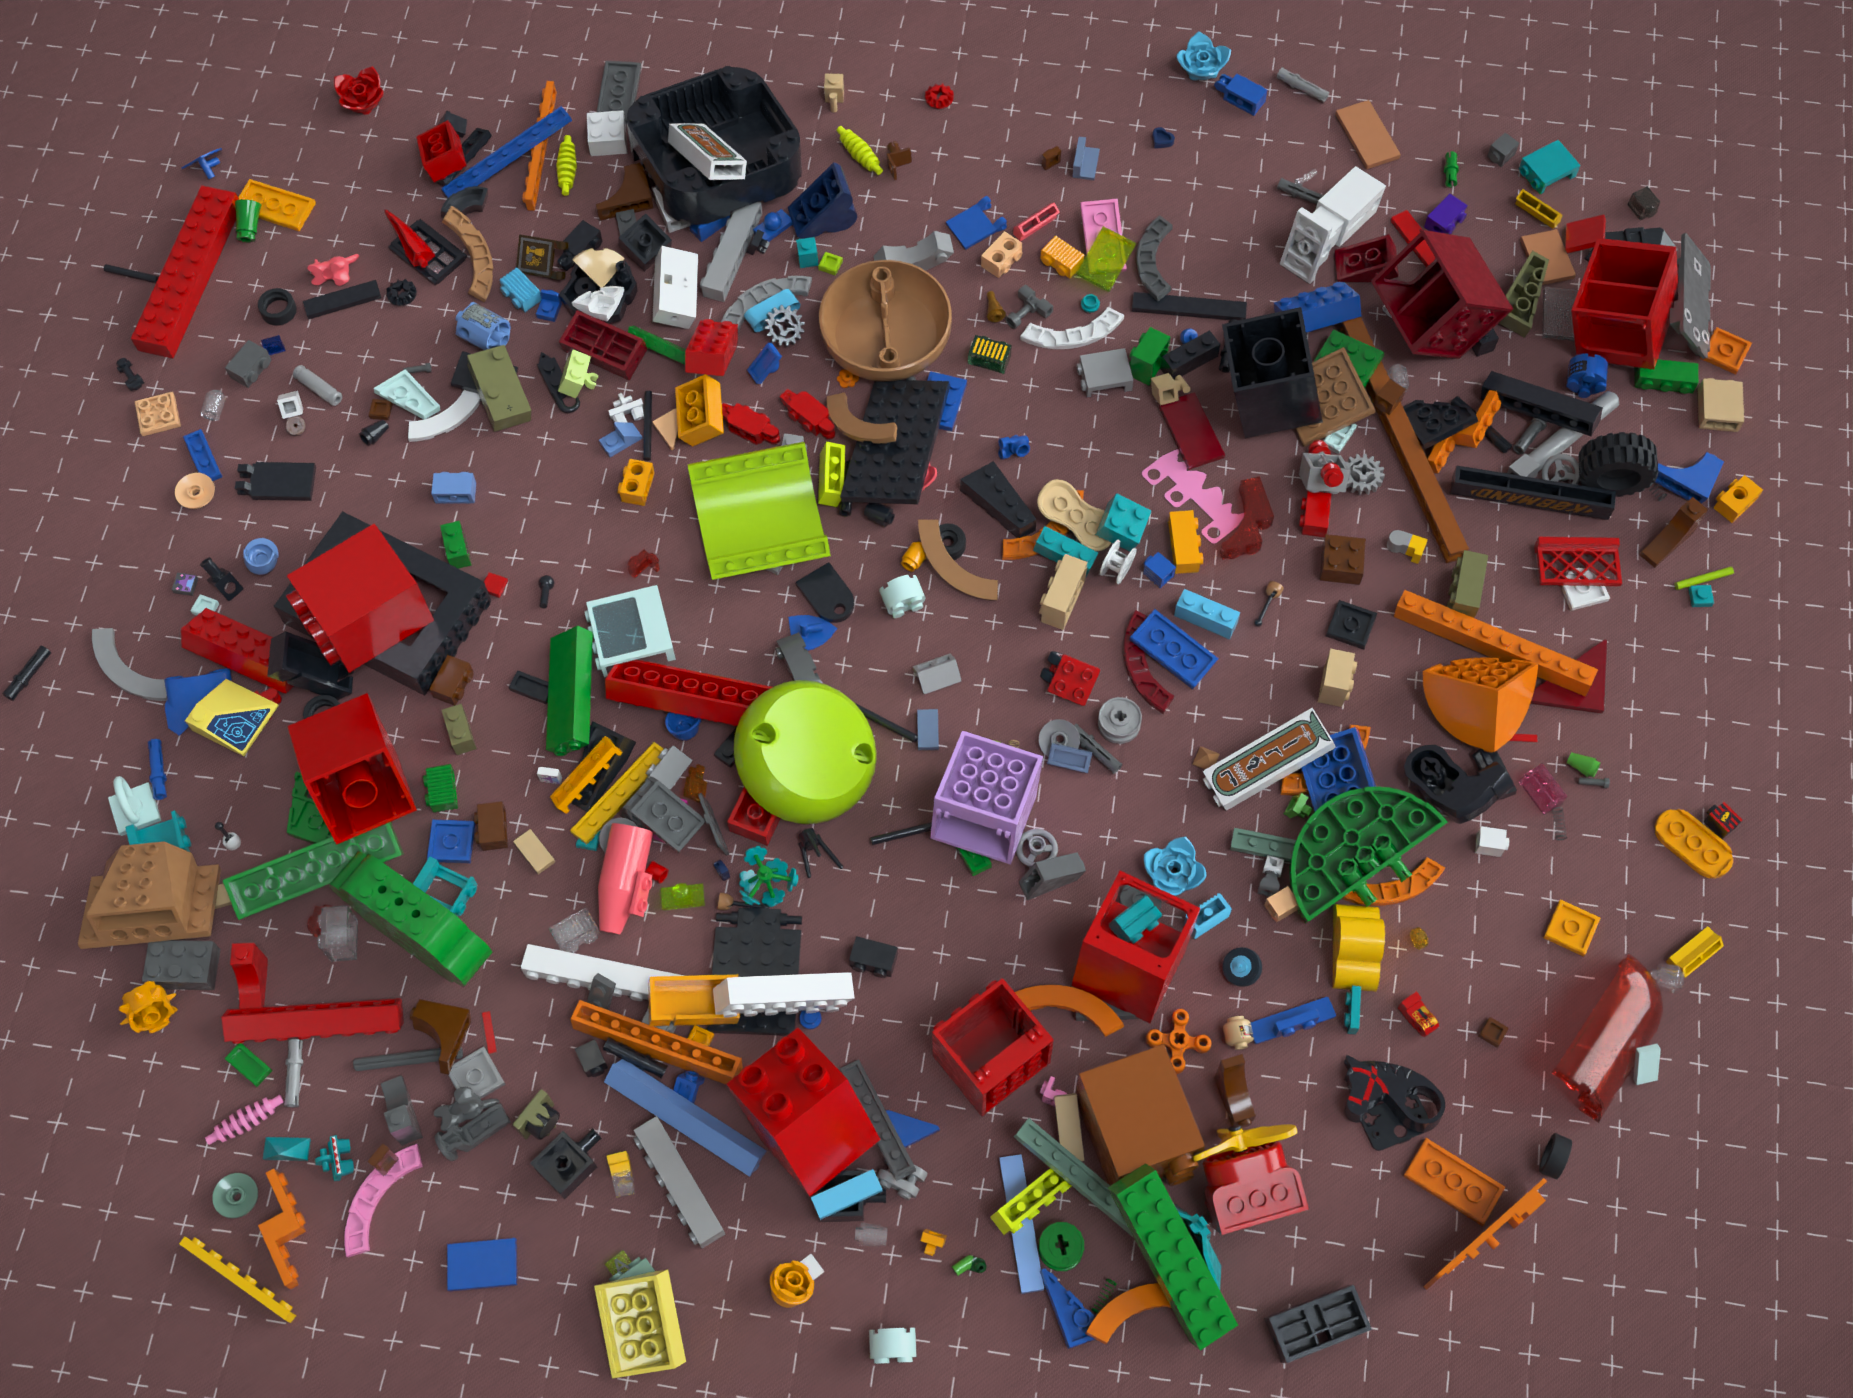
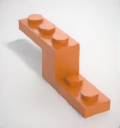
(1469, 436)
(283, 1228)

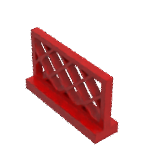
(1579, 546)

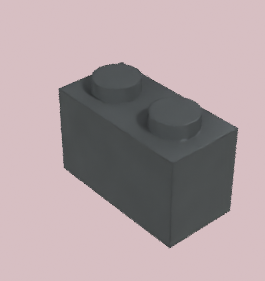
(248, 363)

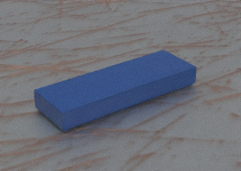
(202, 455)

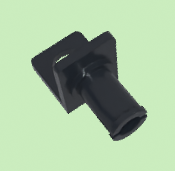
(220, 577)

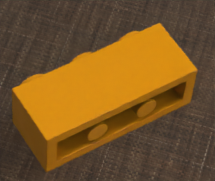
(1185, 541)

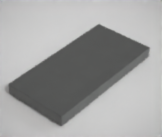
(619, 86)

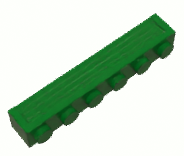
(659, 345)

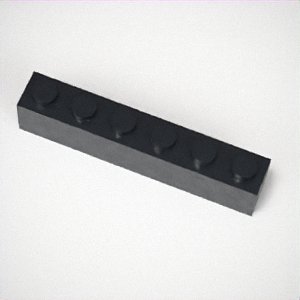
(1543, 403)

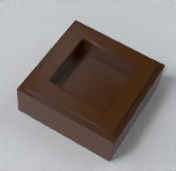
(380, 409)
(1493, 1032)

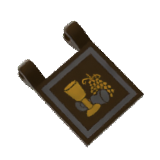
(537, 256)

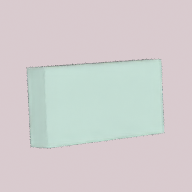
(1646, 1064)

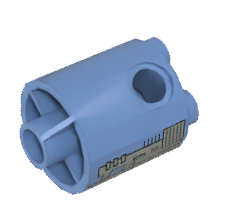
(482, 327)

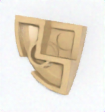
(598, 264)

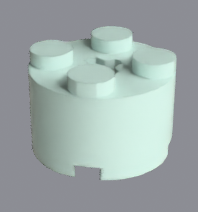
(902, 595)
(892, 1344)

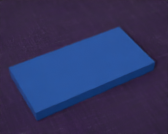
(1173, 649)

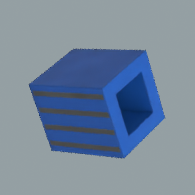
(1159, 569)

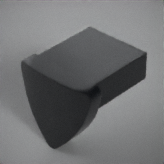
(457, 122)

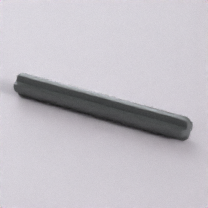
(399, 1059)

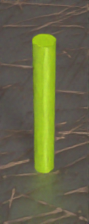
(1704, 578)

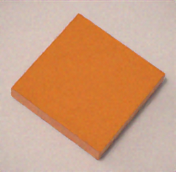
(1727, 350)

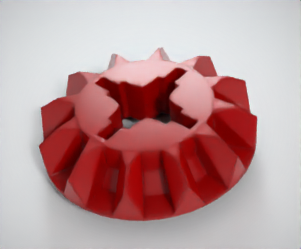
(943, 101)

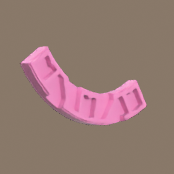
(369, 1194)

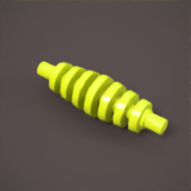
(859, 150)
(566, 165)

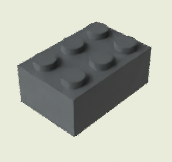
(182, 964)

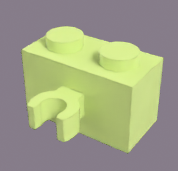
(576, 374)

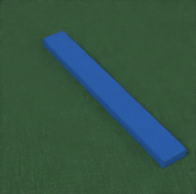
(509, 152)

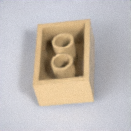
(1063, 591)

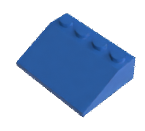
(1339, 769)

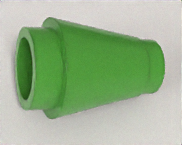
(1584, 764)

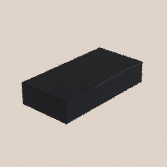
(530, 687)

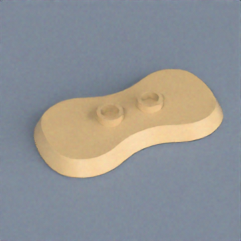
(1063, 505)

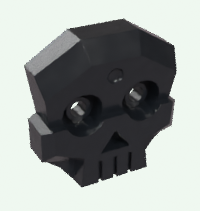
(580, 280)

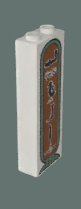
(707, 151)
(1268, 759)

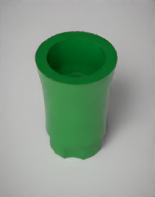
(247, 219)

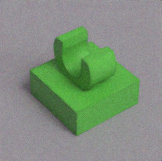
(1298, 807)

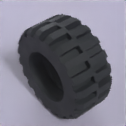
(1619, 463)

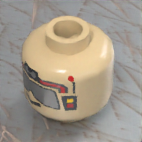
(1238, 1032)

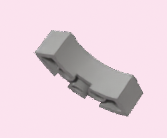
(926, 255)

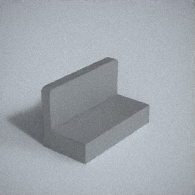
(937, 673)

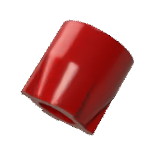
(657, 871)

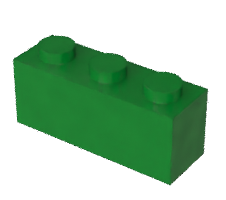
(1668, 376)

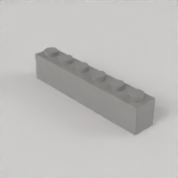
(730, 252)
(679, 1182)

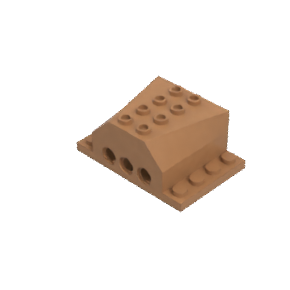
(149, 897)

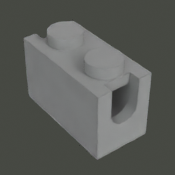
(670, 767)

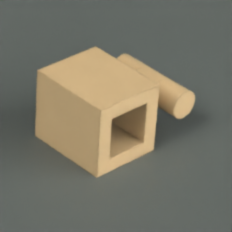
(834, 90)
(1166, 389)

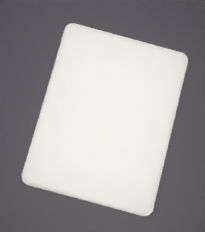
(814, 1268)

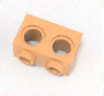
(998, 258)

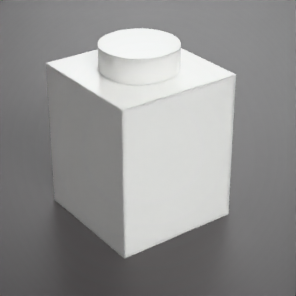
(290, 404)
(1491, 841)

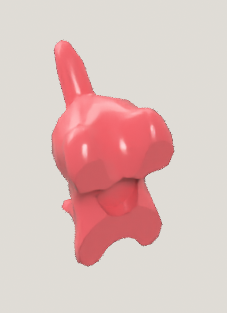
(333, 269)

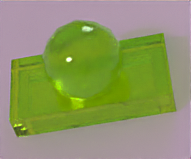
(682, 896)

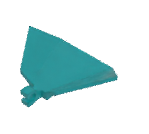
(1199, 1229)

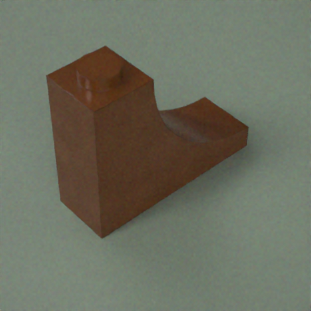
(632, 194)
(1675, 533)
(445, 1025)
(1234, 1091)

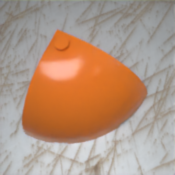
(1481, 698)

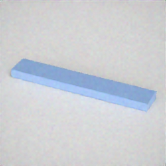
(1023, 1239)

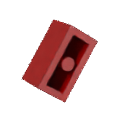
(1316, 514)

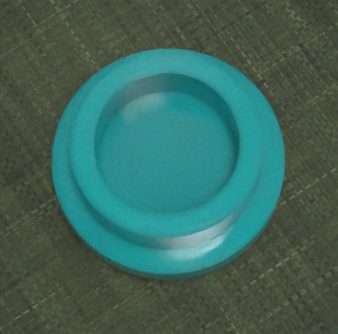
(1090, 303)

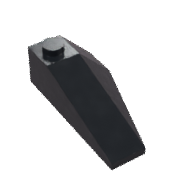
(604, 777)

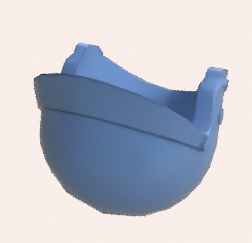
(260, 556)

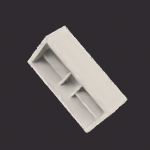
(680, 294)

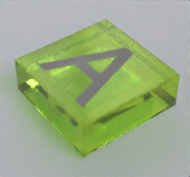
(618, 1263)

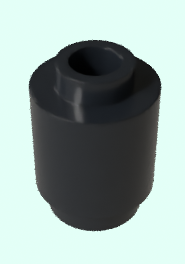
(879, 514)

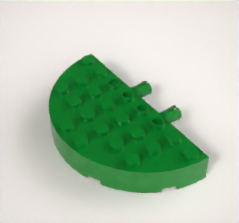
(1353, 841)

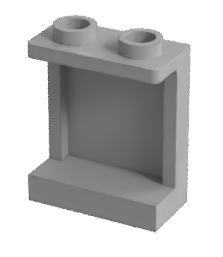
(1105, 371)

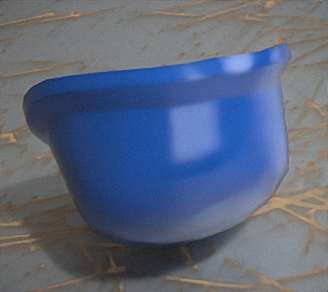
(682, 726)

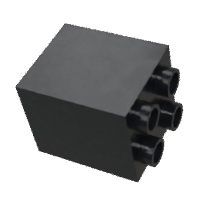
(1272, 372)

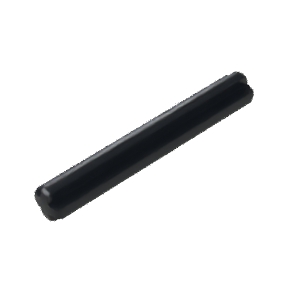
(1492, 434)

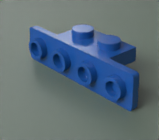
(1291, 1020)

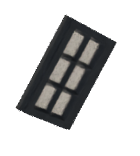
(446, 257)

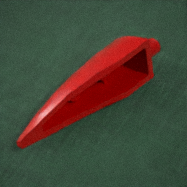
(414, 246)

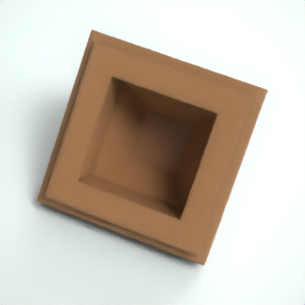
(1205, 758)

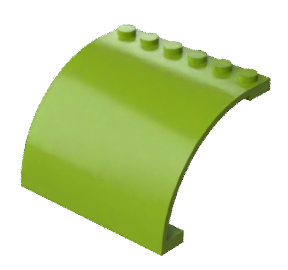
(757, 510)

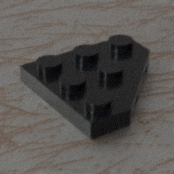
(1438, 420)

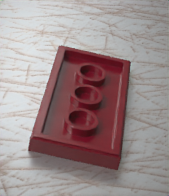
(1192, 431)

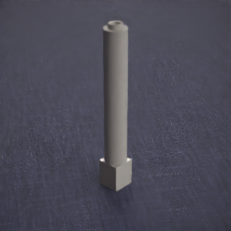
(1531, 464)

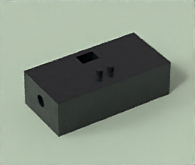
(1336, 1313)

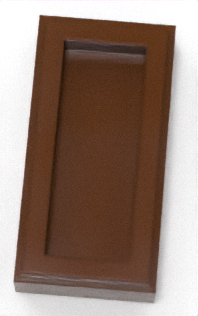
(383, 1159)

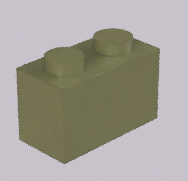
(459, 729)

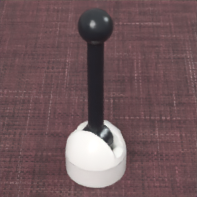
(232, 839)

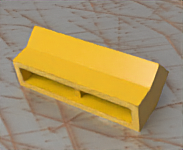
(1540, 207)
(1696, 951)

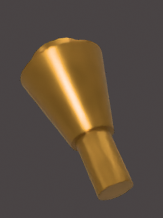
(995, 310)

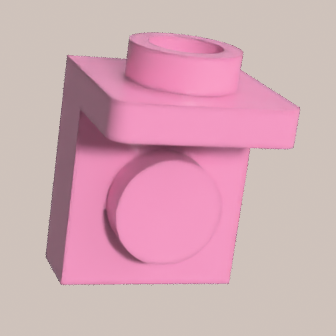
(1048, 1093)

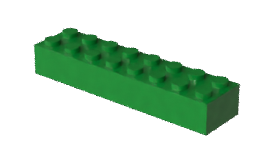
(305, 870)
(1172, 1256)

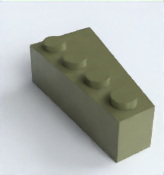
(1525, 293)

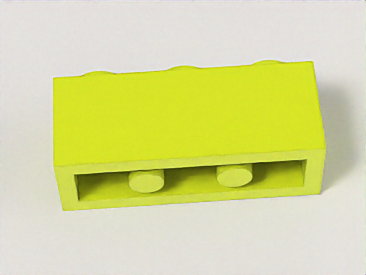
(831, 474)

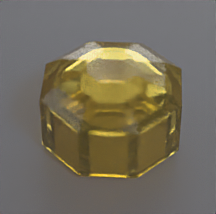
(1419, 938)

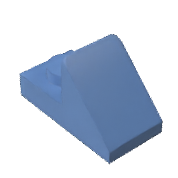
(623, 437)

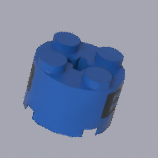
(1587, 375)

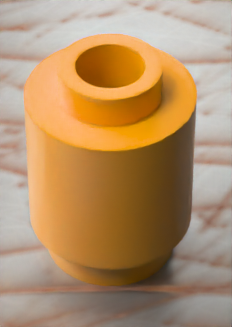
(913, 557)

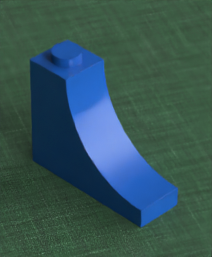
(1691, 481)

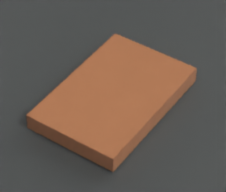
(1551, 247)

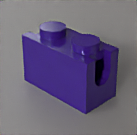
(1446, 215)

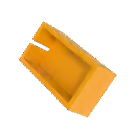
(685, 1000)

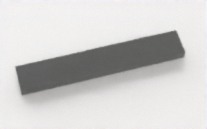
(890, 1142)

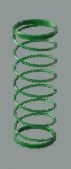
(1095, 1310)

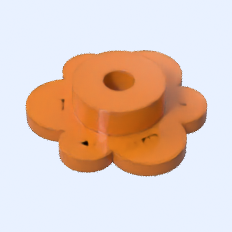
(847, 379)

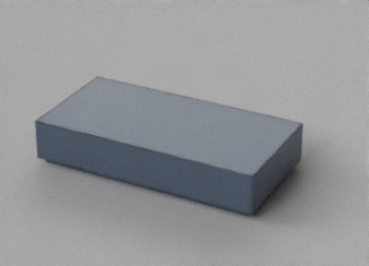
(928, 729)
(1069, 757)

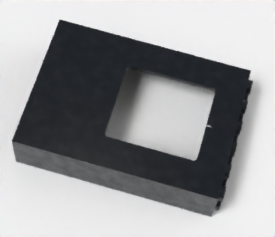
(456, 615)

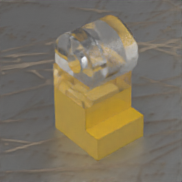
(621, 1174)

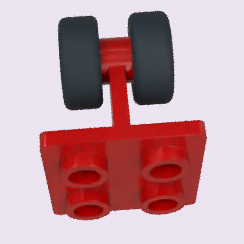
(1070, 677)

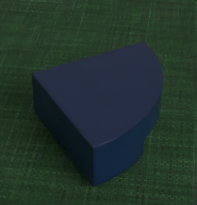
(721, 869)

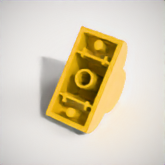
(1357, 946)

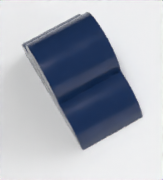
(824, 205)

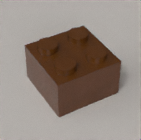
(1342, 559)

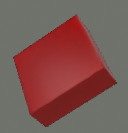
(495, 584)

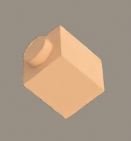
(1281, 904)

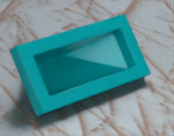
(286, 1149)

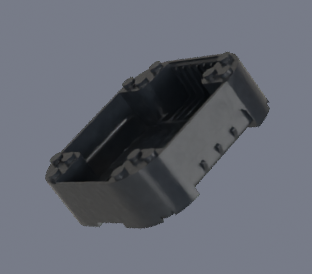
(739, 111)

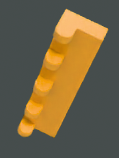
(584, 774)

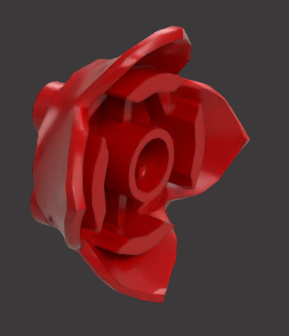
(359, 93)

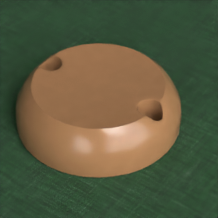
(885, 320)

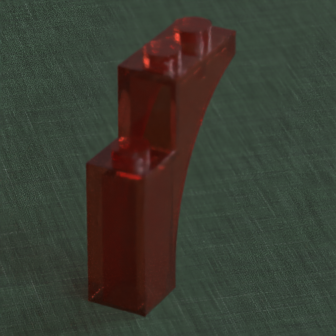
(1256, 516)

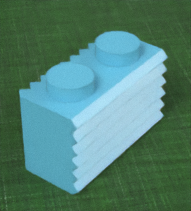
(520, 290)
(1210, 915)

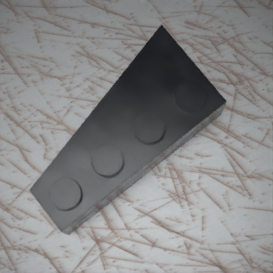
(997, 496)

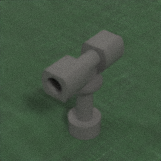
(1031, 304)

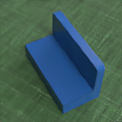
(704, 231)

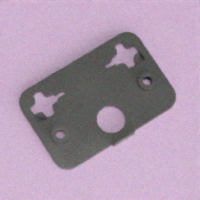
(711, 819)

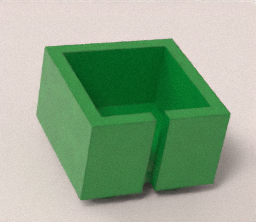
(1147, 356)

